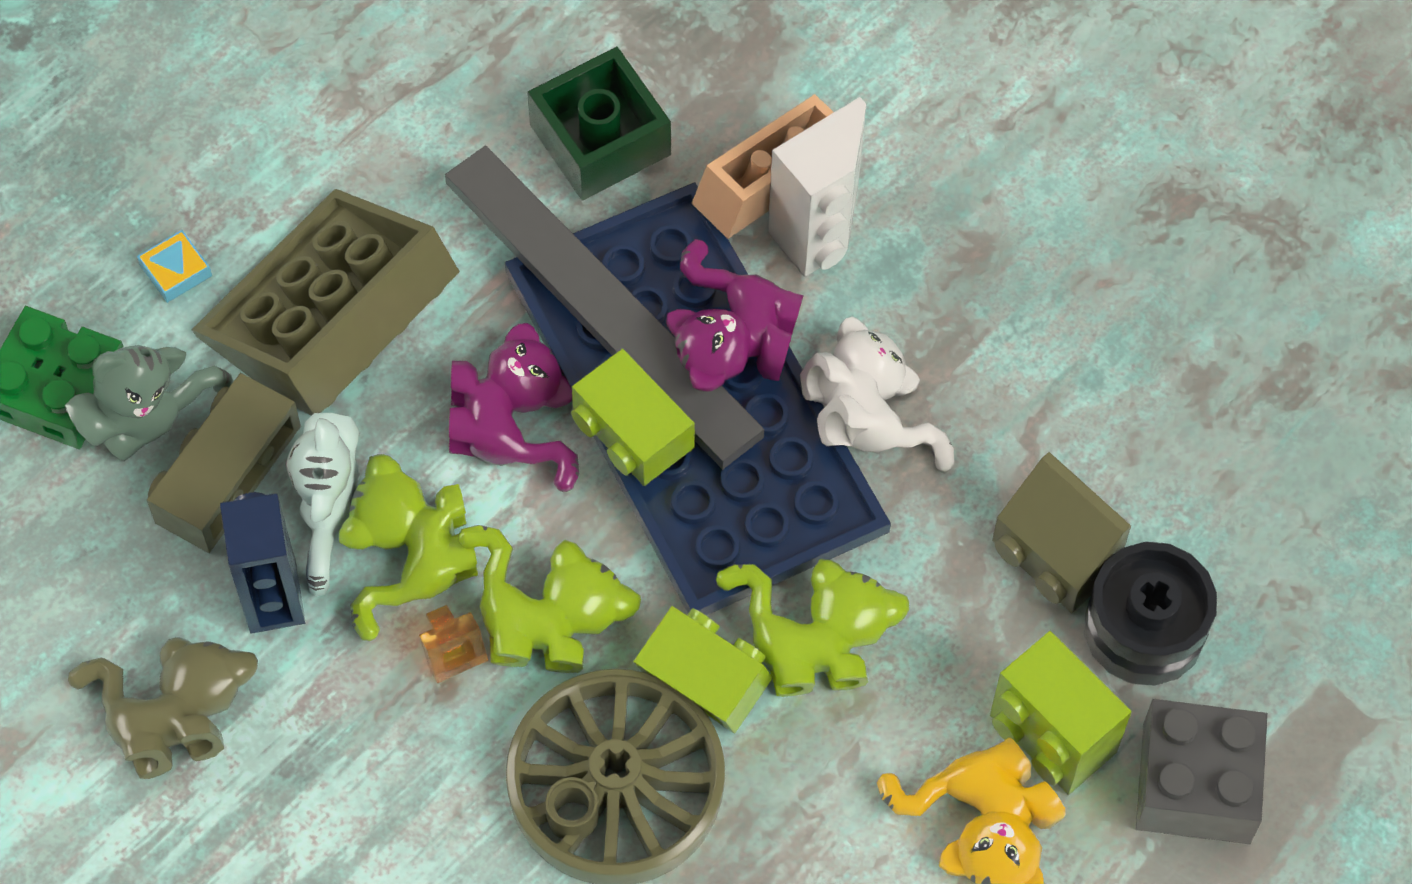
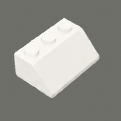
(817, 189)

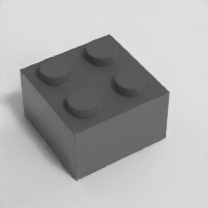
(1202, 771)

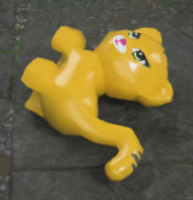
(999, 842)

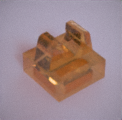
(452, 644)

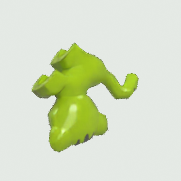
(392, 512)
(576, 596)
(845, 613)

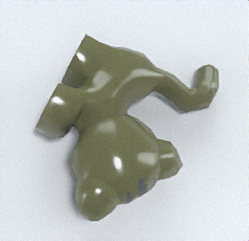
(194, 685)

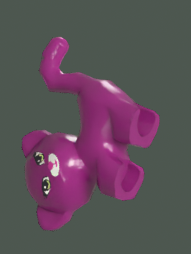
(718, 341)
(518, 379)

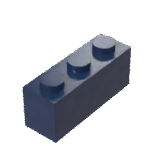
(262, 562)

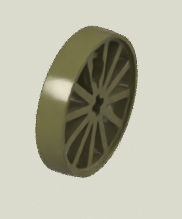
(587, 781)

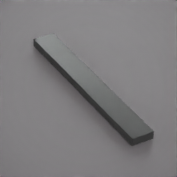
(598, 299)

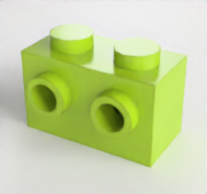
(632, 418)
(705, 667)

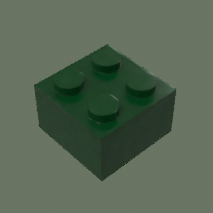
(599, 123)

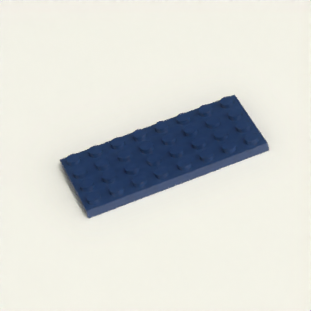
(775, 503)

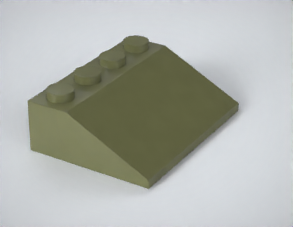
(329, 299)

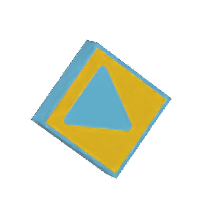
(174, 266)

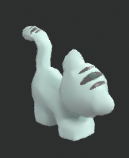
(325, 477)

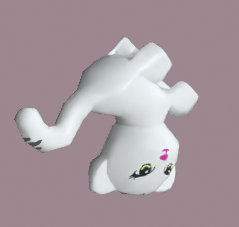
(854, 389)

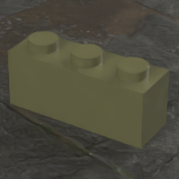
(222, 460)

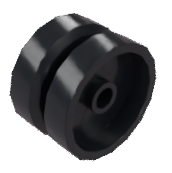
(1150, 613)

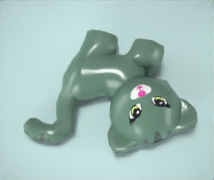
(132, 398)

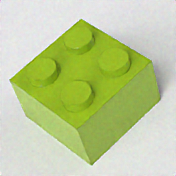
(1058, 713)

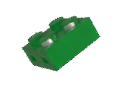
(38, 397)

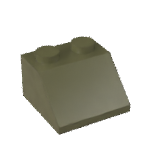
(1059, 533)

